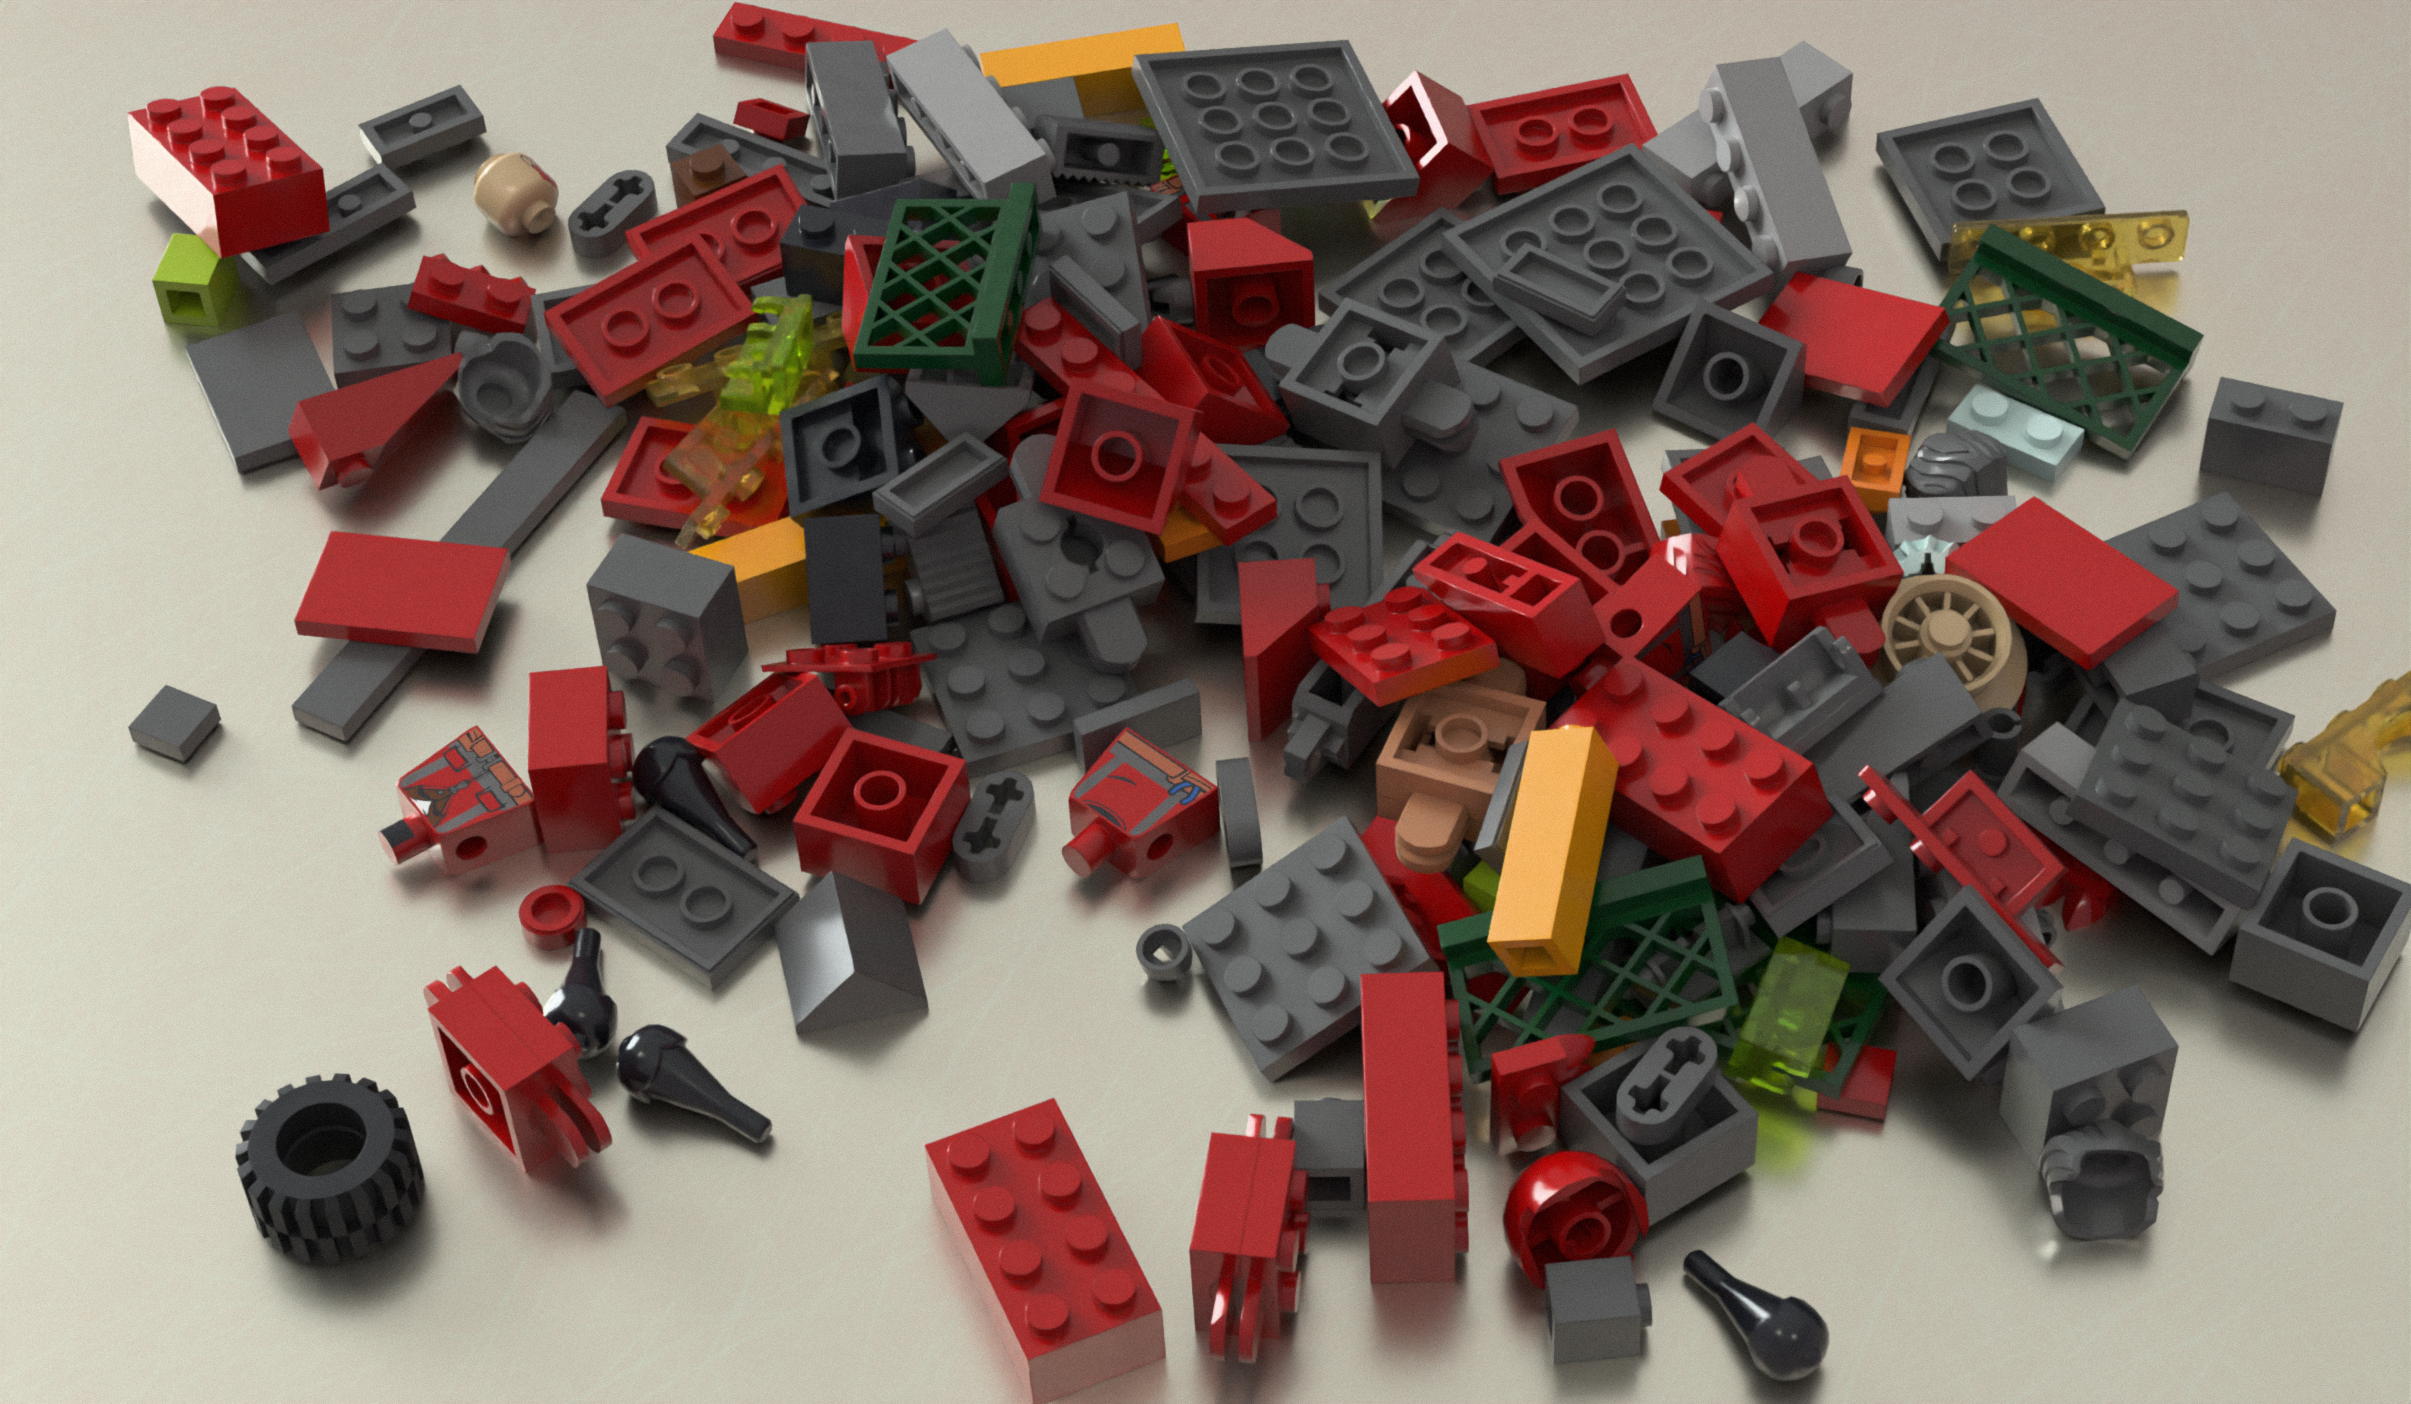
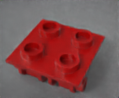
(862, 676)

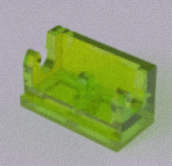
(771, 357)
(1787, 1016)

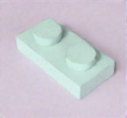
(2031, 437)

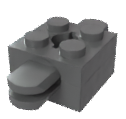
(1393, 366)
(1076, 567)

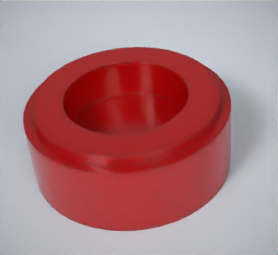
(552, 916)

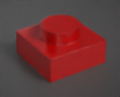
(771, 120)

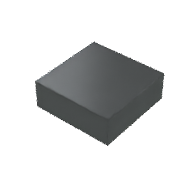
(174, 723)

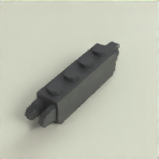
(1328, 712)

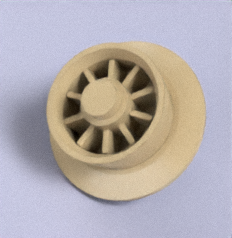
(1965, 626)

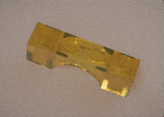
(2341, 767)

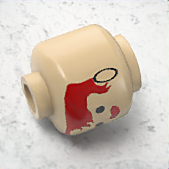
(514, 193)

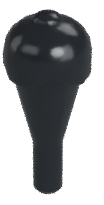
(672, 776)
(582, 998)
(660, 1067)
(1781, 1333)

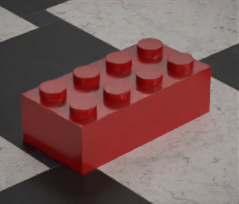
(228, 171)
(1700, 778)
(1413, 1128)
(1045, 1252)

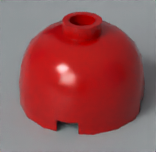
(1571, 1211)

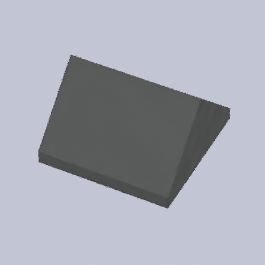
(1732, 375)
(959, 404)
(848, 956)
(1971, 983)

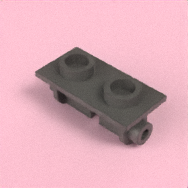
(1742, 946)

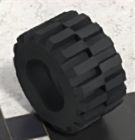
(340, 1209)

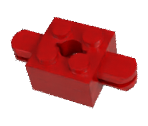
(1838, 556)
(514, 1068)
(1248, 1237)

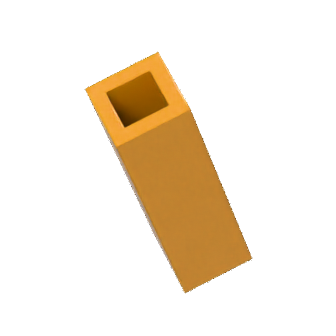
(1096, 62)
(772, 566)
(1553, 852)

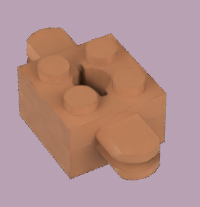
(1448, 759)

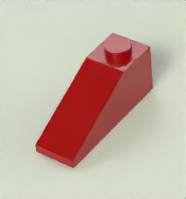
(359, 426)
(1517, 602)

